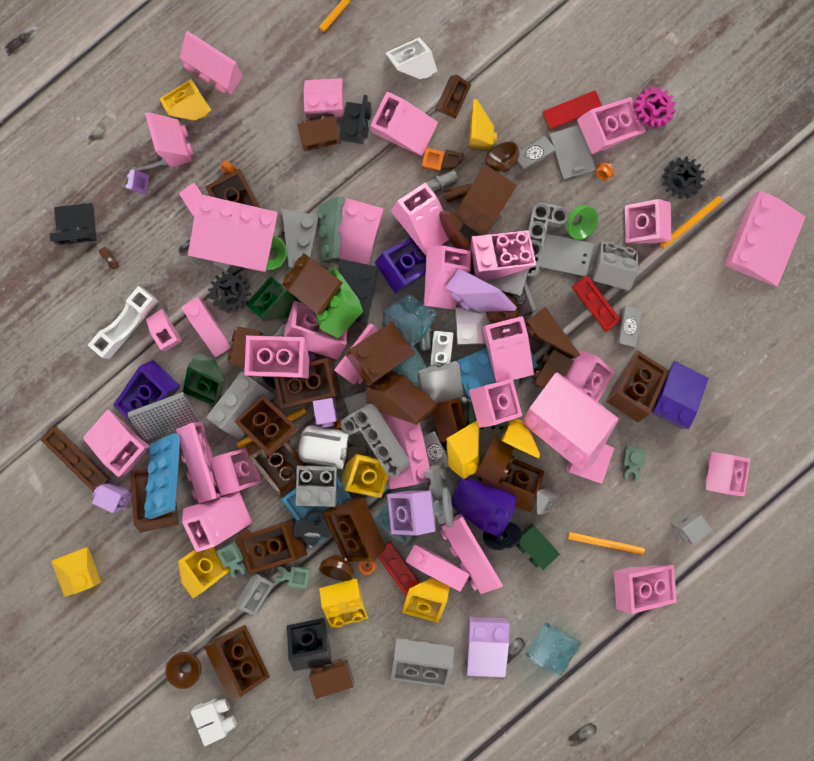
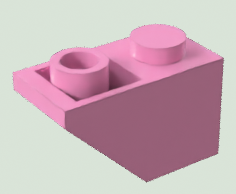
(163, 331)

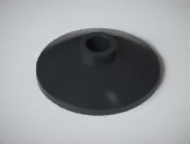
(510, 538)

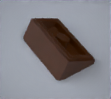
(453, 96)

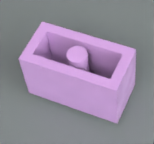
(326, 412)
(111, 497)

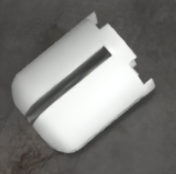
(323, 446)

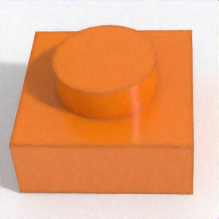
(432, 159)

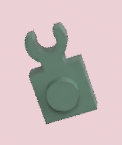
(633, 458)
(231, 556)
(297, 577)

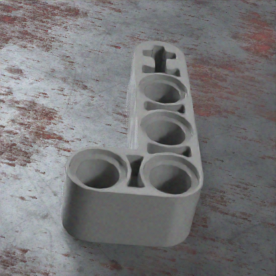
(542, 223)
(379, 438)

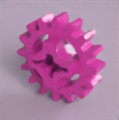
(652, 108)

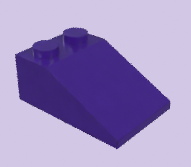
(402, 264)
(146, 387)
(680, 396)
(483, 505)

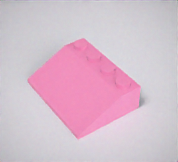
(232, 233)
(765, 238)
(570, 422)

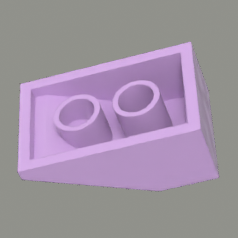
(477, 294)
(487, 646)

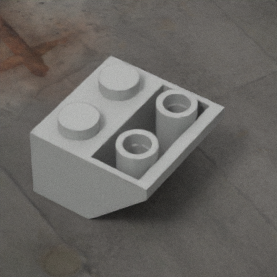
(616, 265)
(316, 486)

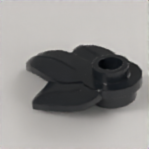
(312, 530)

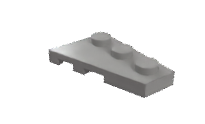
(299, 234)
(437, 477)

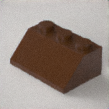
(522, 482)
(355, 530)
(236, 662)

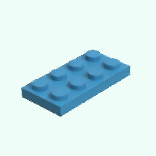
(477, 370)
(162, 476)

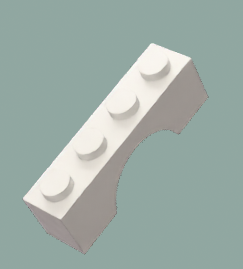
(112, 337)

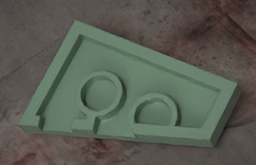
(329, 220)

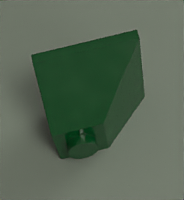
(272, 301)
(204, 379)

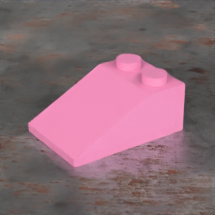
(610, 125)
(170, 139)
(359, 230)
(644, 587)

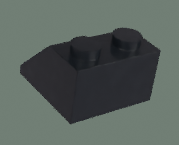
(308, 644)

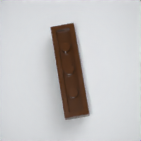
(74, 458)

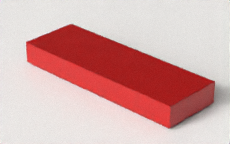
(571, 110)
(596, 303)
(398, 568)

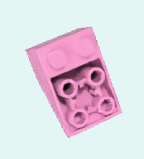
(403, 124)
(420, 217)
(501, 254)
(440, 268)
(508, 349)
(116, 444)
(215, 520)

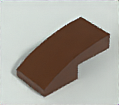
(451, 226)

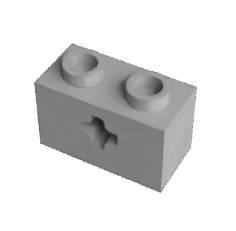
(691, 527)

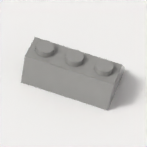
(236, 401)
(422, 663)

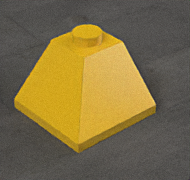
(185, 102)
(481, 129)
(519, 437)
(464, 450)
(364, 476)
(201, 570)
(76, 572)
(427, 600)

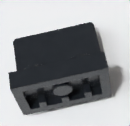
(355, 121)
(74, 224)

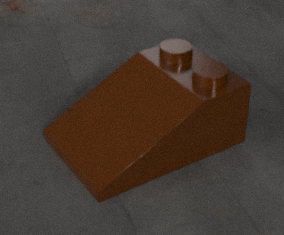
(233, 188)
(485, 200)
(311, 283)
(546, 331)
(379, 353)
(318, 386)
(638, 387)
(400, 398)
(266, 425)
(279, 468)
(139, 480)
(273, 548)

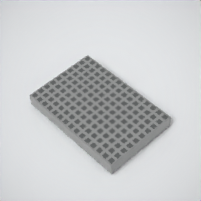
(163, 416)

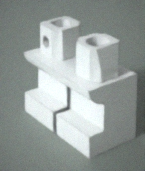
(441, 348)
(211, 721)

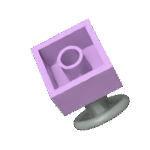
(417, 511)

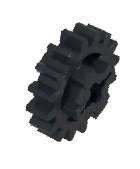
(690, 173)
(227, 298)

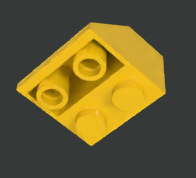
(343, 603)

